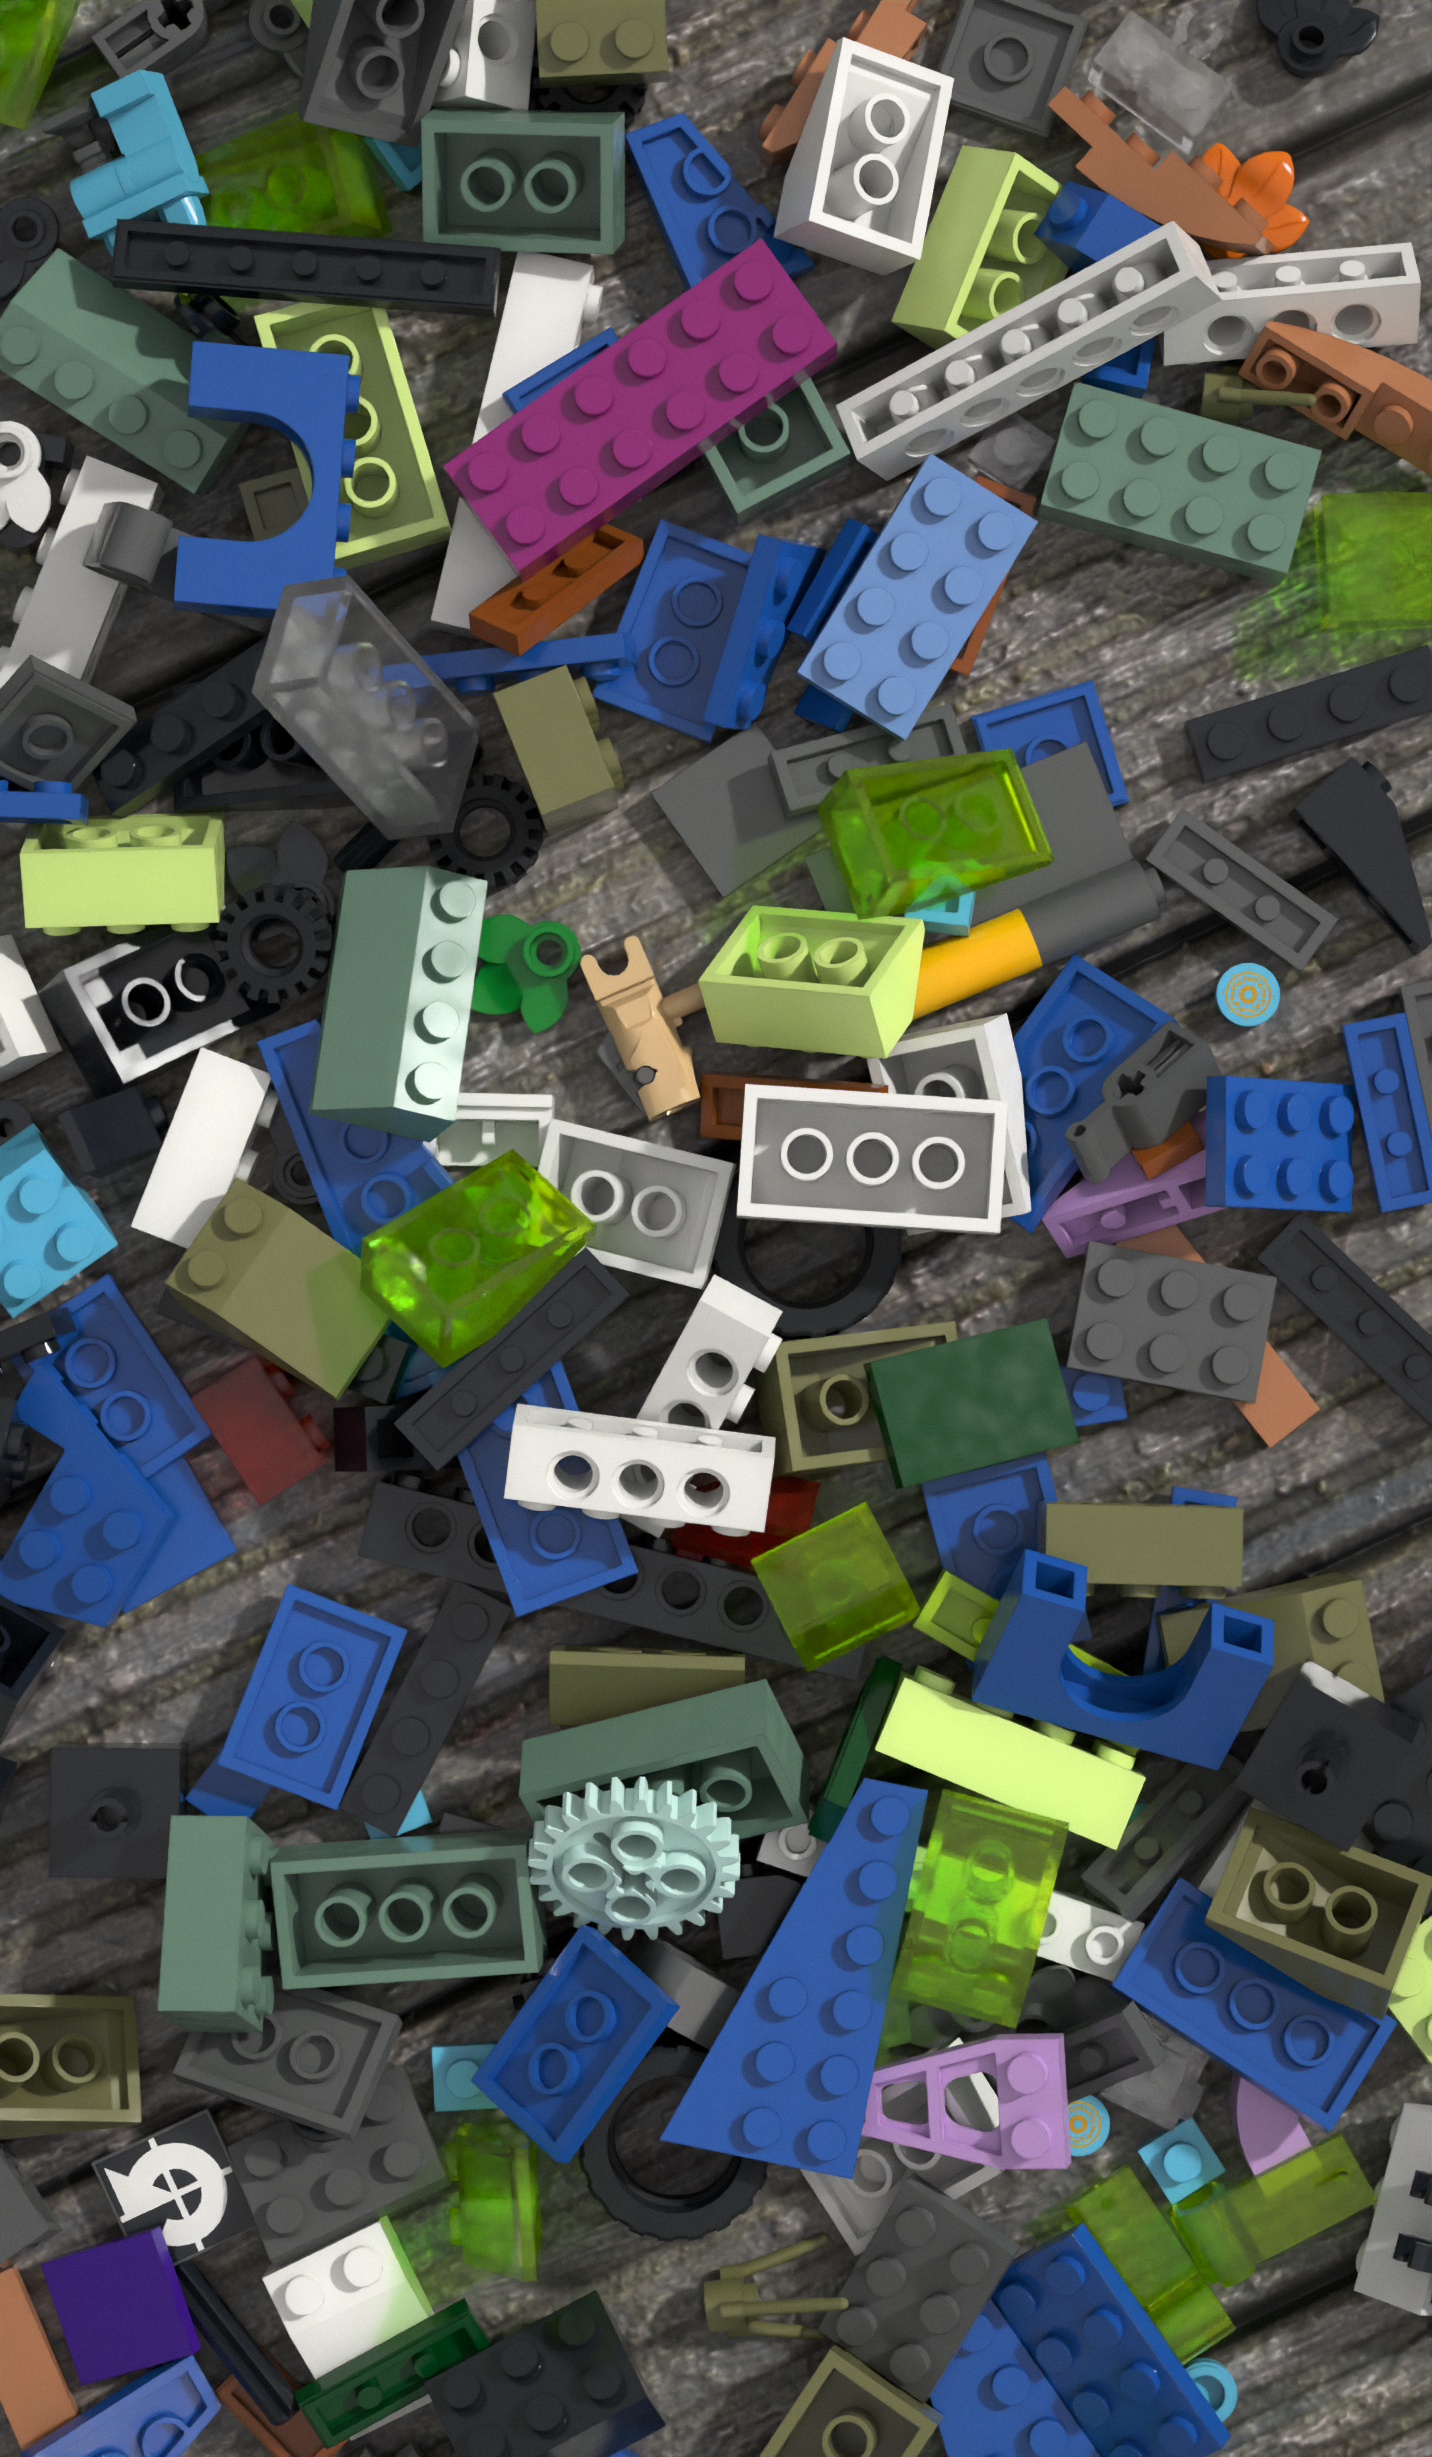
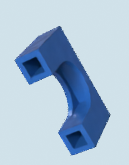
(307, 402)
(1178, 1712)

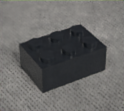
(549, 2390)

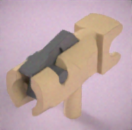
(643, 1035)

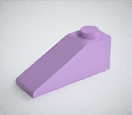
(1129, 1202)

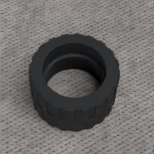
(818, 1318)
(656, 2213)

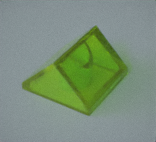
(836, 1587)

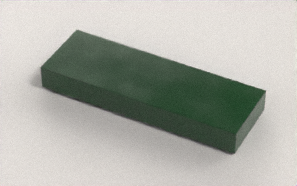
(854, 1749)
(390, 2374)

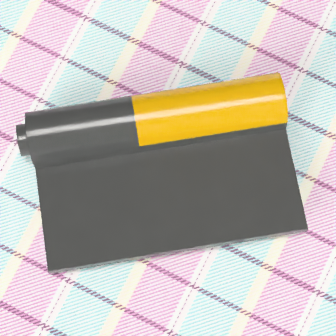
(1041, 916)

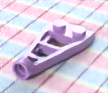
(1030, 2102)

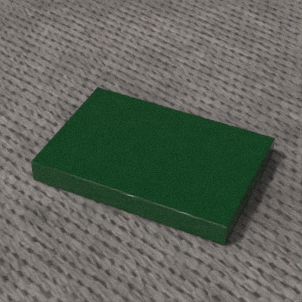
(971, 1403)

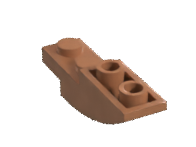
(887, 30)
(1162, 194)
(1350, 387)

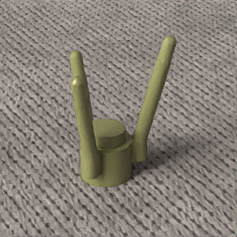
(1232, 398)
(736, 2304)

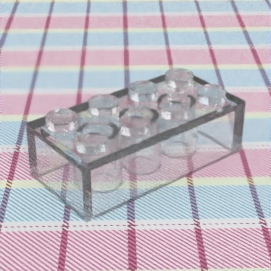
(367, 708)

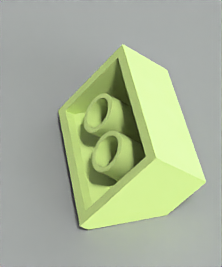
(981, 248)
(125, 873)
(815, 981)

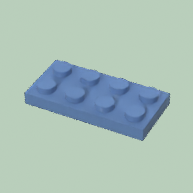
(916, 597)

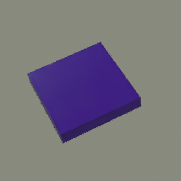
(120, 2305)

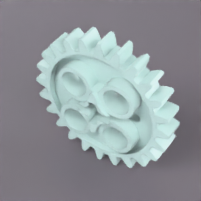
(634, 1858)

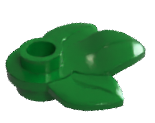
(516, 977)

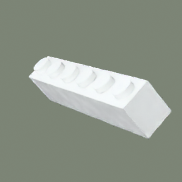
(539, 324)

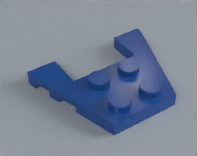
(90, 1522)

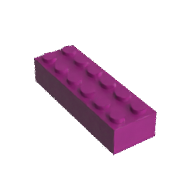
(641, 410)

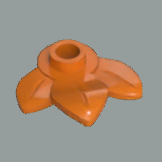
(1266, 185)

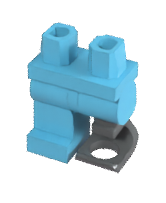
(157, 166)

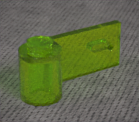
(1271, 2211)
(1152, 2263)

